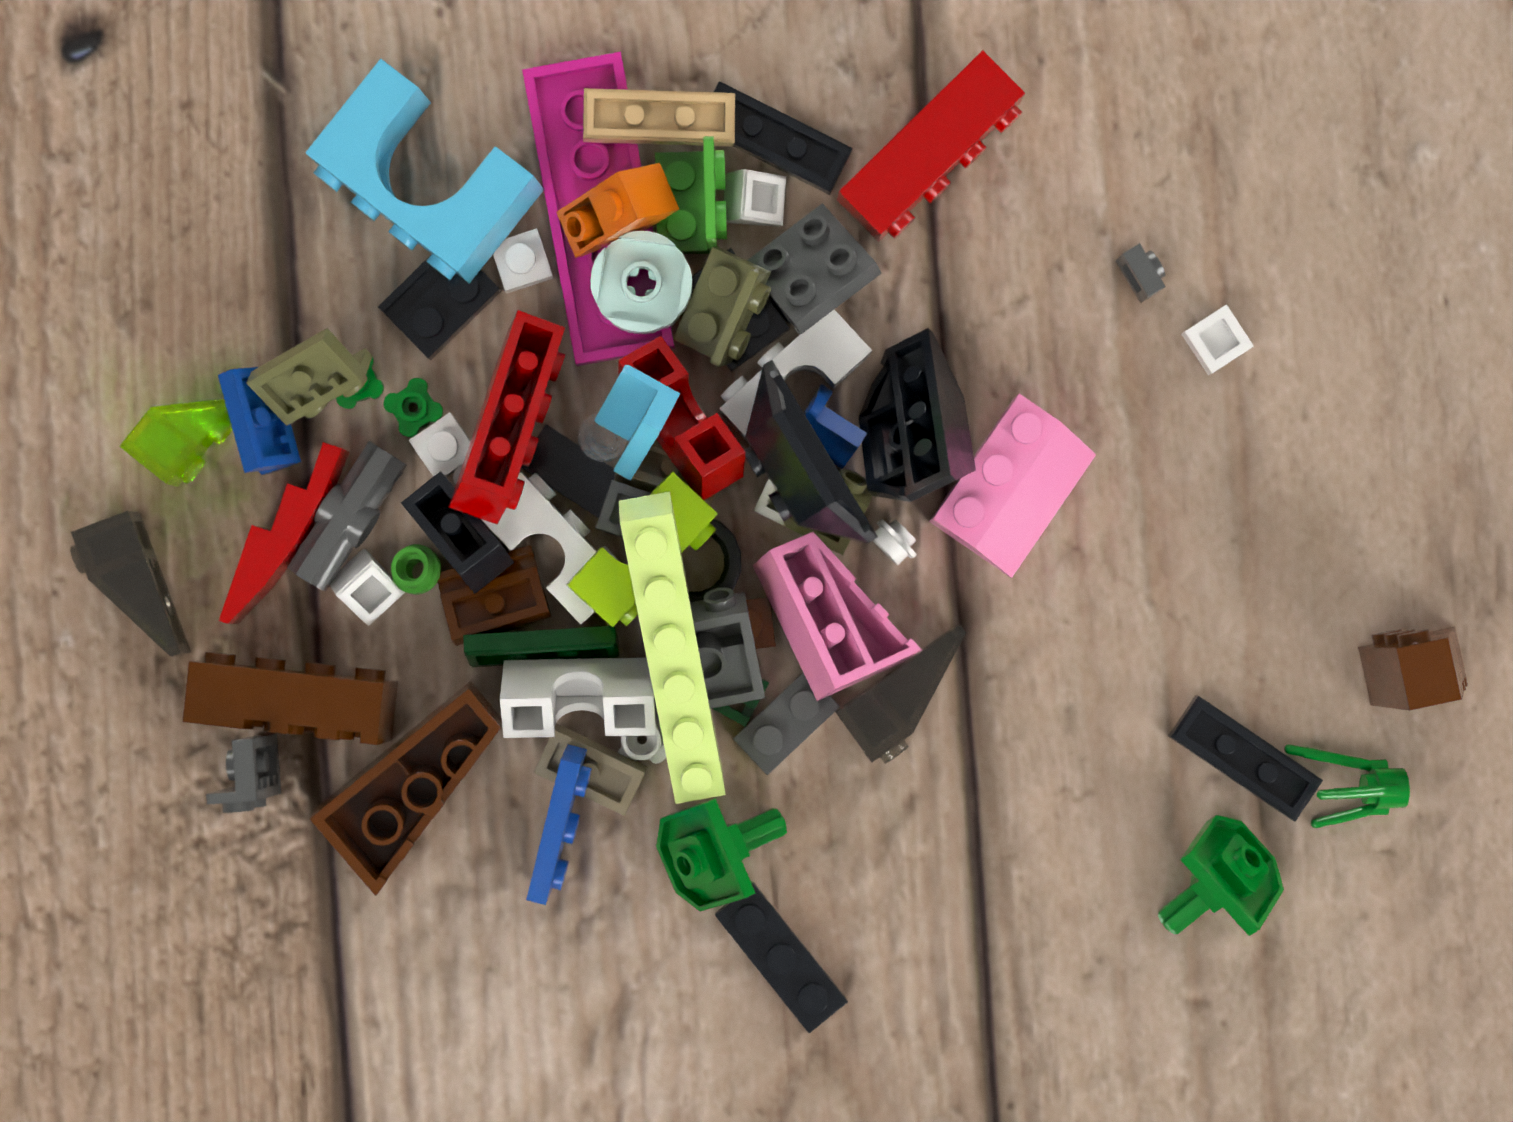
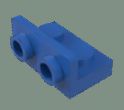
(260, 435)

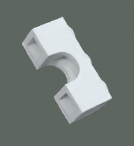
(825, 348)
(539, 516)
(544, 690)

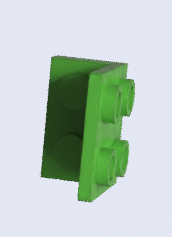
(694, 184)

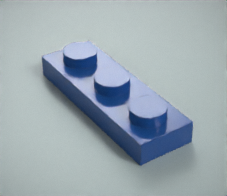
(560, 825)

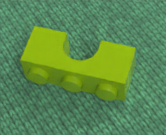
(607, 583)

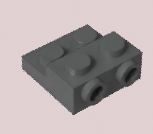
(727, 648)

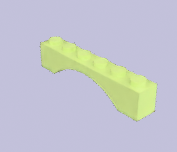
(671, 646)

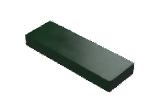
(568, 643)

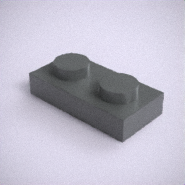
(784, 724)

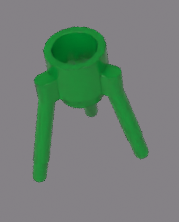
(1380, 788)

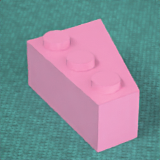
(828, 618)

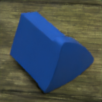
(836, 433)

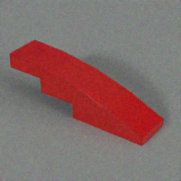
(271, 551)

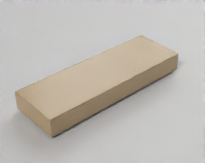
(658, 117)

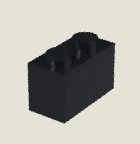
(457, 535)

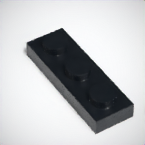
(782, 959)

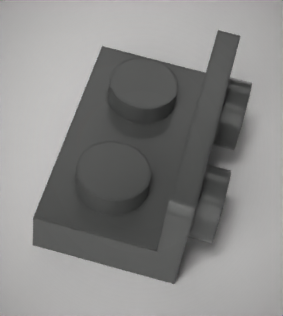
(256, 774)

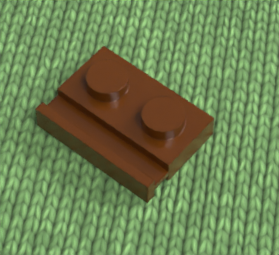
(503, 604)

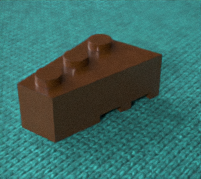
(1413, 668)

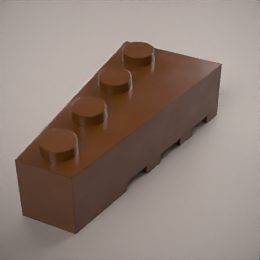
(291, 699)
(399, 793)

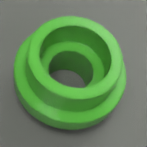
(404, 563)

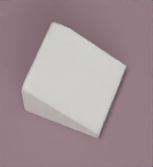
(755, 198)
(365, 587)

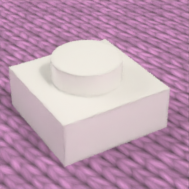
(522, 261)
(1217, 340)
(442, 445)

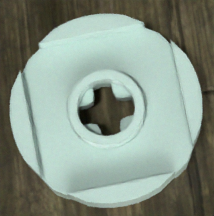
(623, 260)

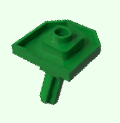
(707, 854)
(1229, 873)

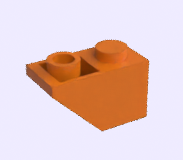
(616, 206)

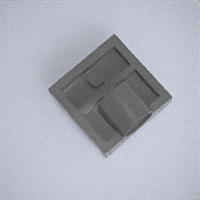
(814, 268)

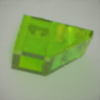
(176, 436)

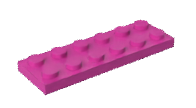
(569, 171)

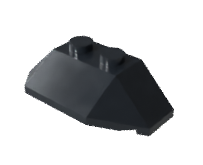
(914, 423)
(799, 465)

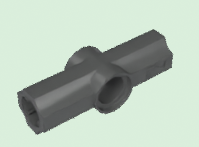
(346, 516)

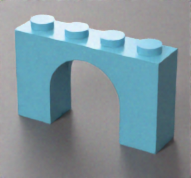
(358, 153)

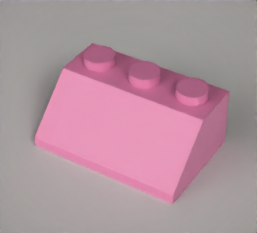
(1017, 485)

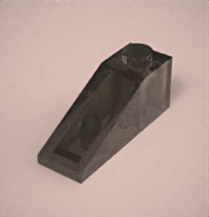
(126, 570)
(894, 704)

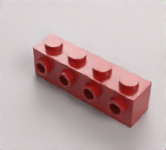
(931, 146)
(507, 419)

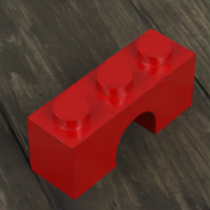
(696, 444)

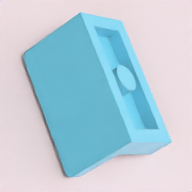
(637, 413)

